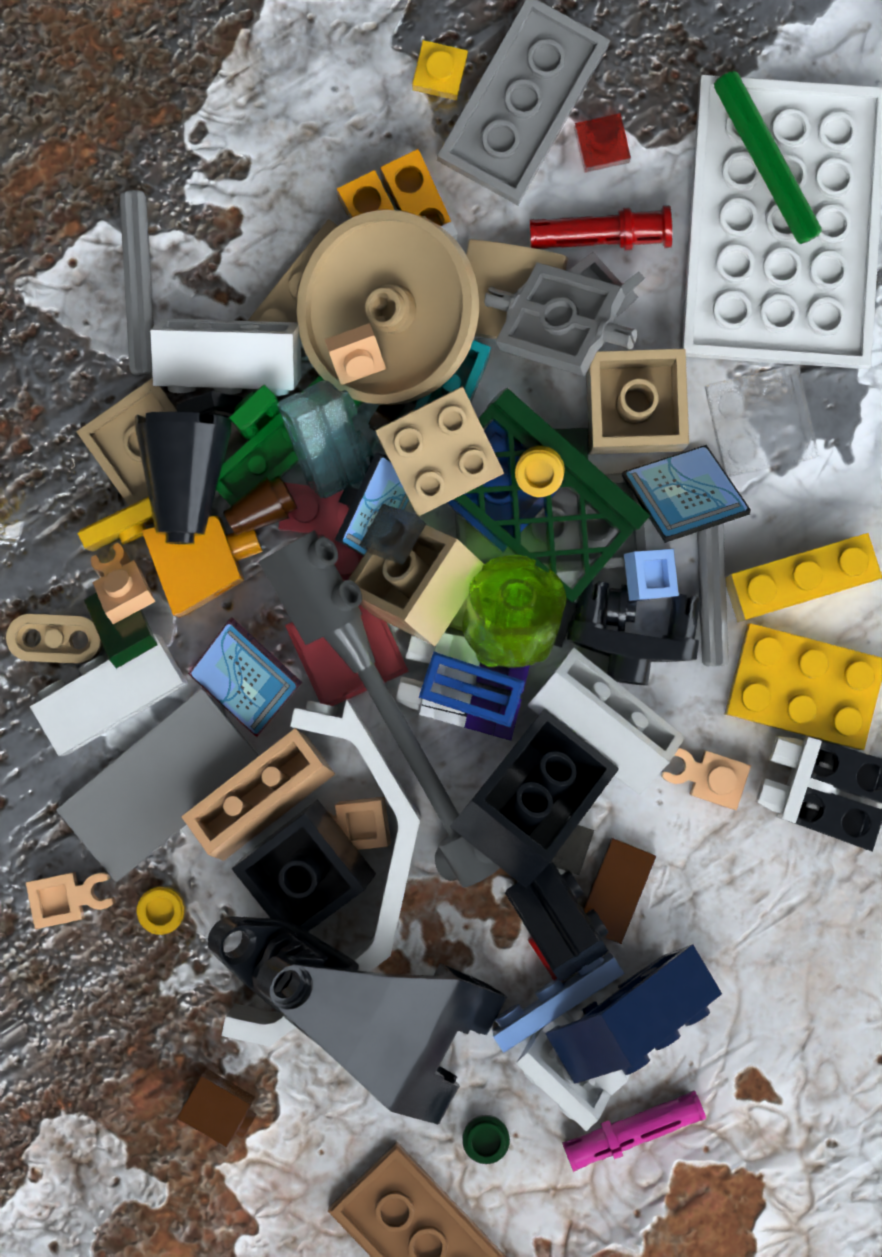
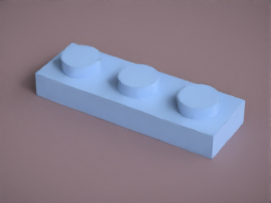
(553, 1001)

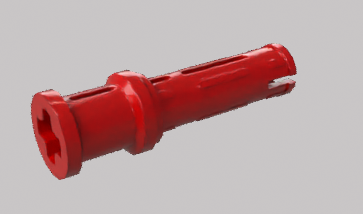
(624, 229)

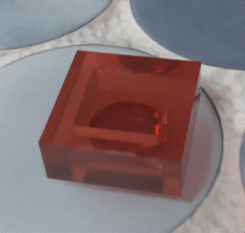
(602, 142)

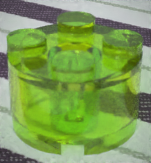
(513, 612)

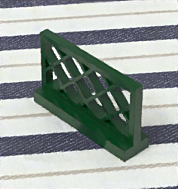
(579, 476)

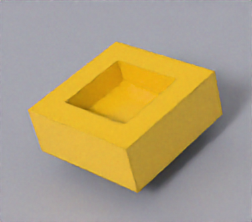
(440, 70)

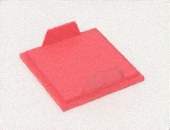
(332, 677)

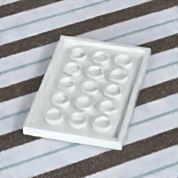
(747, 277)

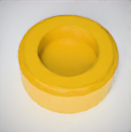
(539, 471)
(161, 910)

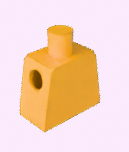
(201, 570)

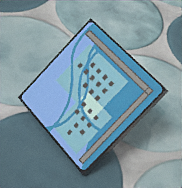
(377, 488)
(686, 493)

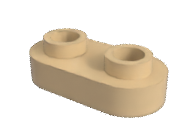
(56, 638)

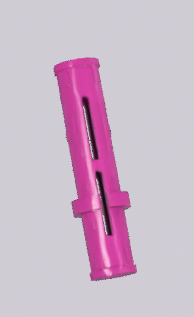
(633, 1131)

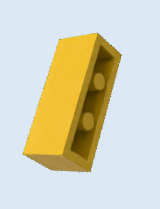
(803, 577)

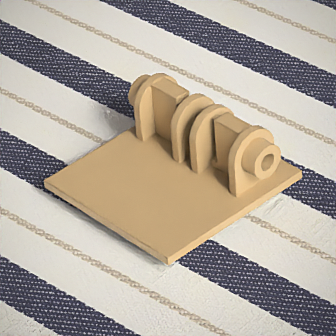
(439, 451)

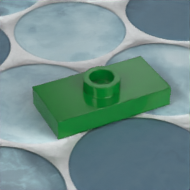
(255, 412)

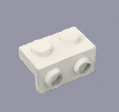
(578, 1101)

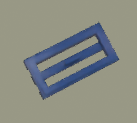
(433, 677)

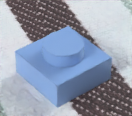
(651, 574)

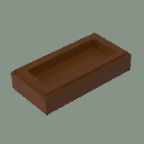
(619, 886)

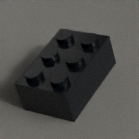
(535, 798)

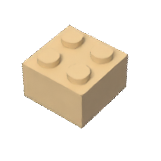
(637, 402)
(424, 590)

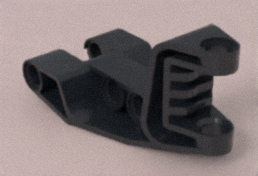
(375, 1025)

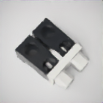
(814, 787)

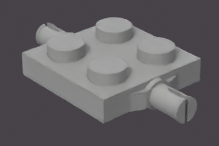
(560, 318)

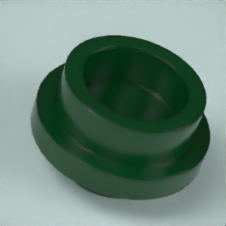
(486, 1139)

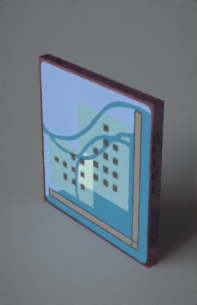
(244, 677)

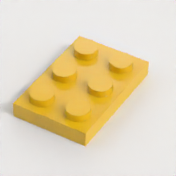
(805, 686)

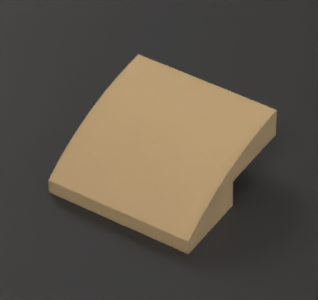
(506, 269)

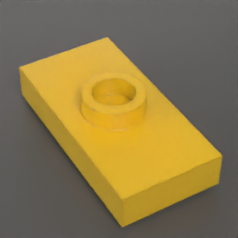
(123, 525)

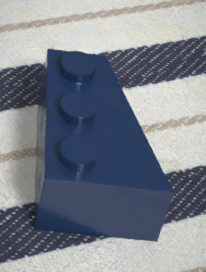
(637, 1017)

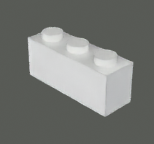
(225, 355)
(105, 697)
(609, 720)

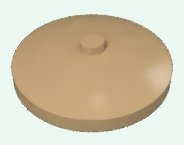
(411, 289)

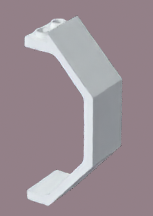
(266, 1026)

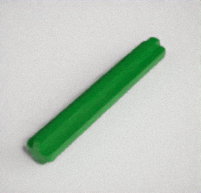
(767, 157)

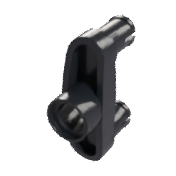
(630, 652)

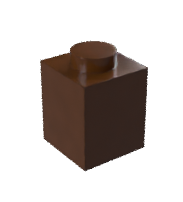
(218, 1108)

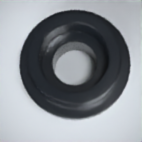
(620, 608)

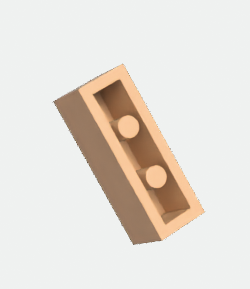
(258, 795)

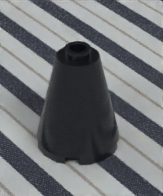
(181, 469)

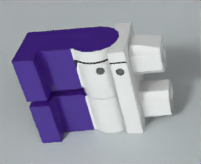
(457, 648)

